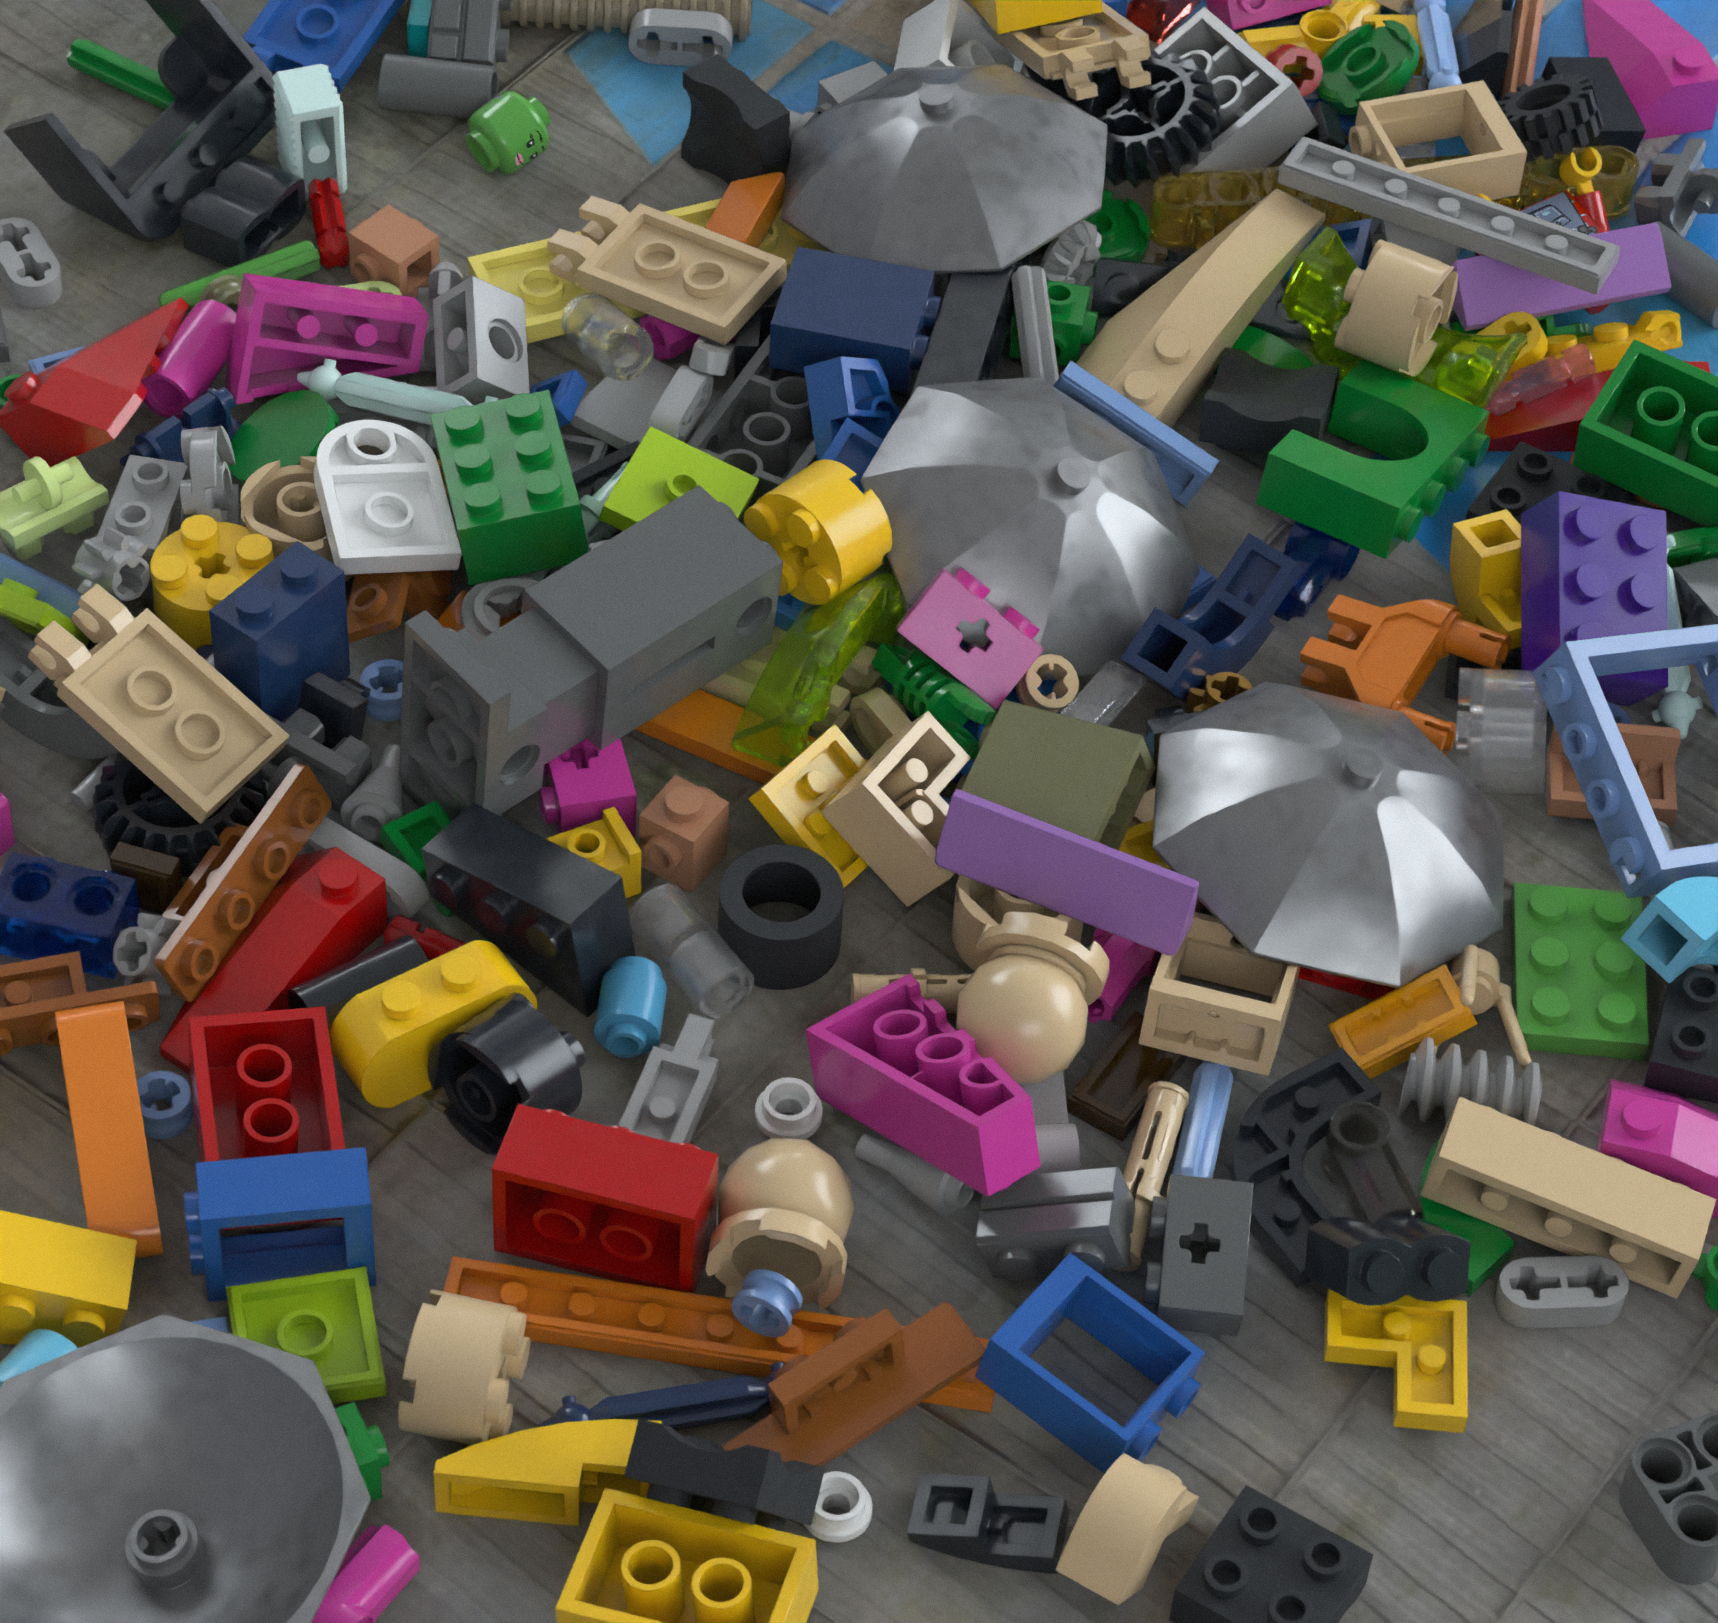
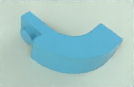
(1678, 927)

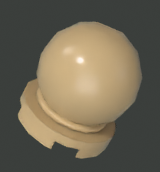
(1031, 995)
(787, 1213)

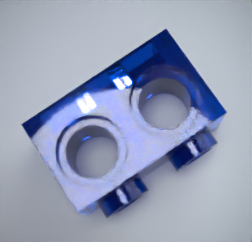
(63, 910)

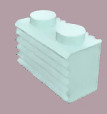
(310, 125)

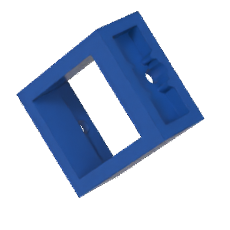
(280, 1192)
(1119, 1324)

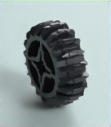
(1158, 124)
(141, 814)

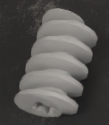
(1443, 1080)

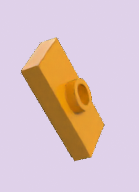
(1396, 1023)

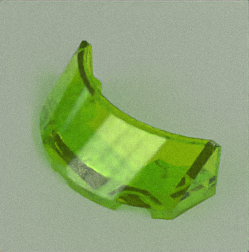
(1462, 363)
(810, 662)

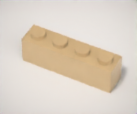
(1568, 1196)

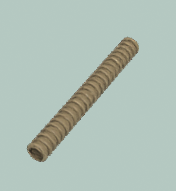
(614, 13)

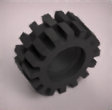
(1553, 115)

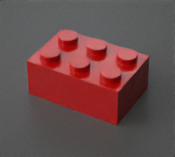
(264, 1086)
(604, 1200)

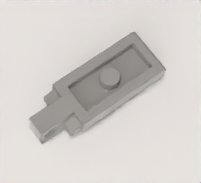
(674, 1085)

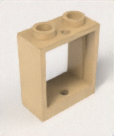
(1441, 114)
(1213, 1022)

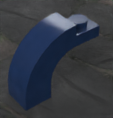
(1222, 628)

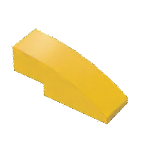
(538, 1472)

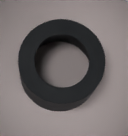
(782, 952)

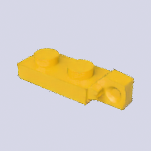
(1611, 340)

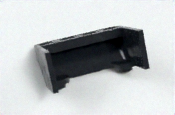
(217, 118)

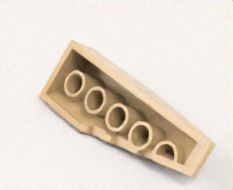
(1177, 330)

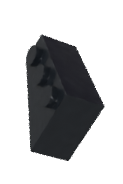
(532, 901)

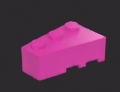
(297, 324)

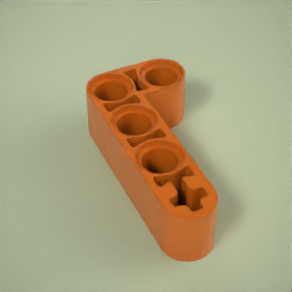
(108, 1124)

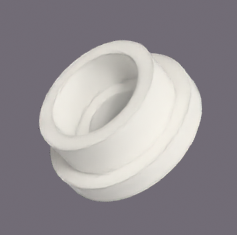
(788, 1096)
(845, 1492)

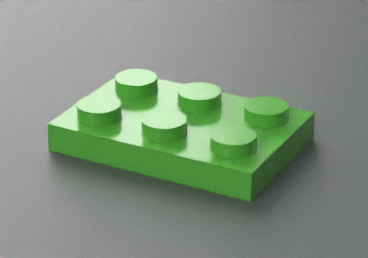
(1573, 974)

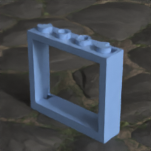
(1600, 755)

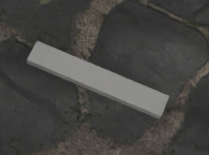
(1449, 215)

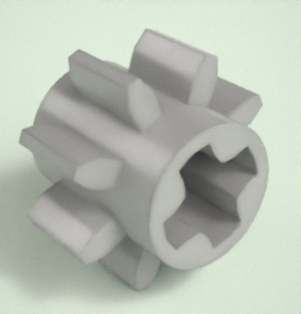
(113, 564)
(139, 946)

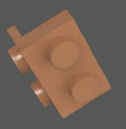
(1654, 758)

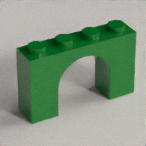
(1373, 500)

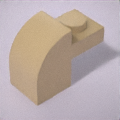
(1125, 1528)

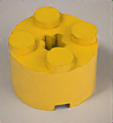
(822, 531)
(200, 569)

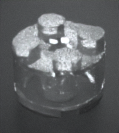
(1502, 731)

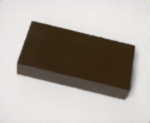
(1117, 1083)

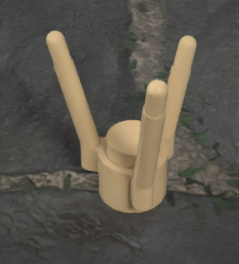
(1480, 988)

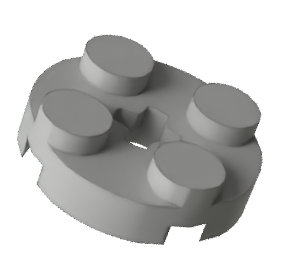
(210, 486)

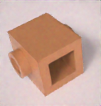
(393, 251)
(683, 833)

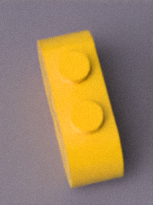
(390, 1029)

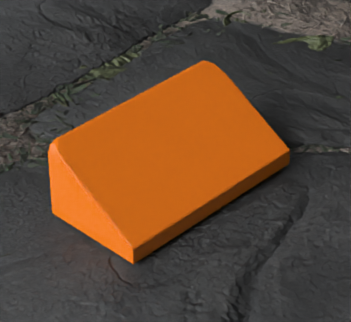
(749, 208)

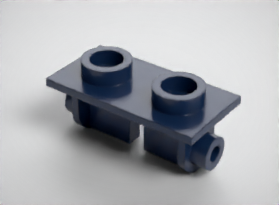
(165, 439)

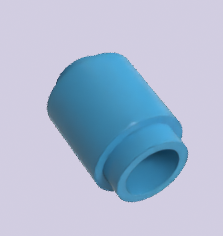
(630, 1007)

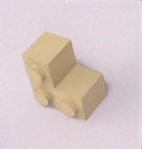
(895, 808)

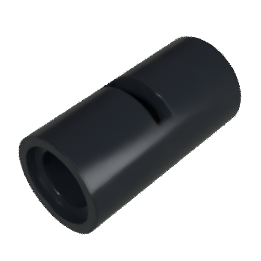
(342, 983)

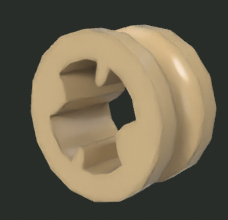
(1064, 688)

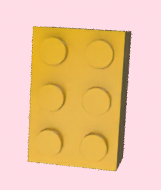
(685, 1567)

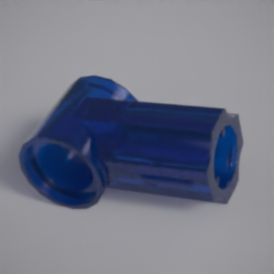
(1321, 560)

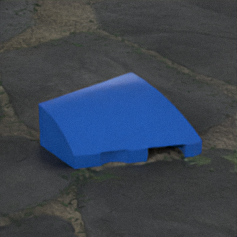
(851, 390)

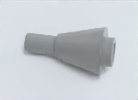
(376, 798)
(924, 1180)

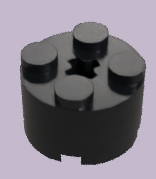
(505, 1063)

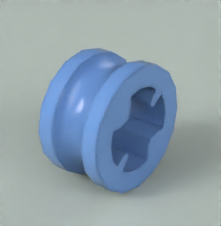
(376, 677)
(177, 1092)
(766, 1303)

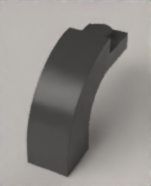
(35, 707)

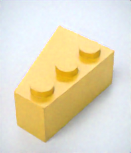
(62, 1279)

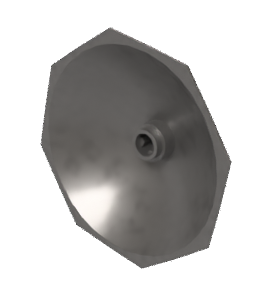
(946, 170)
(1036, 507)
(1329, 834)
(172, 1483)

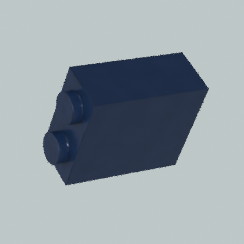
(856, 310)
(283, 630)

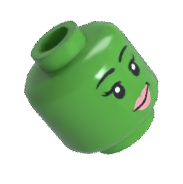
(508, 132)

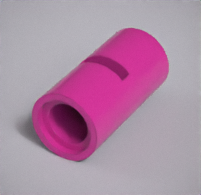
(191, 359)

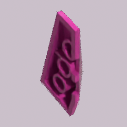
(1657, 63)
(1661, 1135)

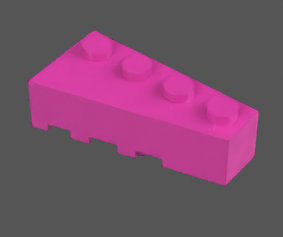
(925, 1086)

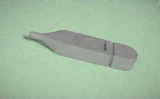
(712, 356)

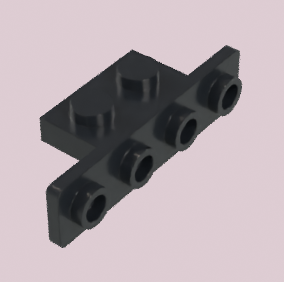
(1123, 281)

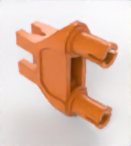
(1391, 652)

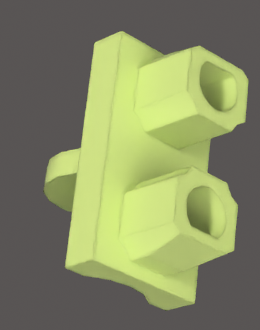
(48, 501)

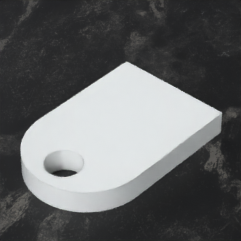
(386, 507)

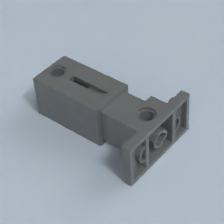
(586, 658)

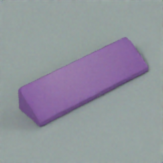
(1494, 288)
(1067, 873)

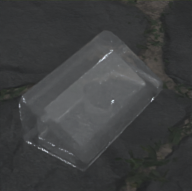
(1106, 694)

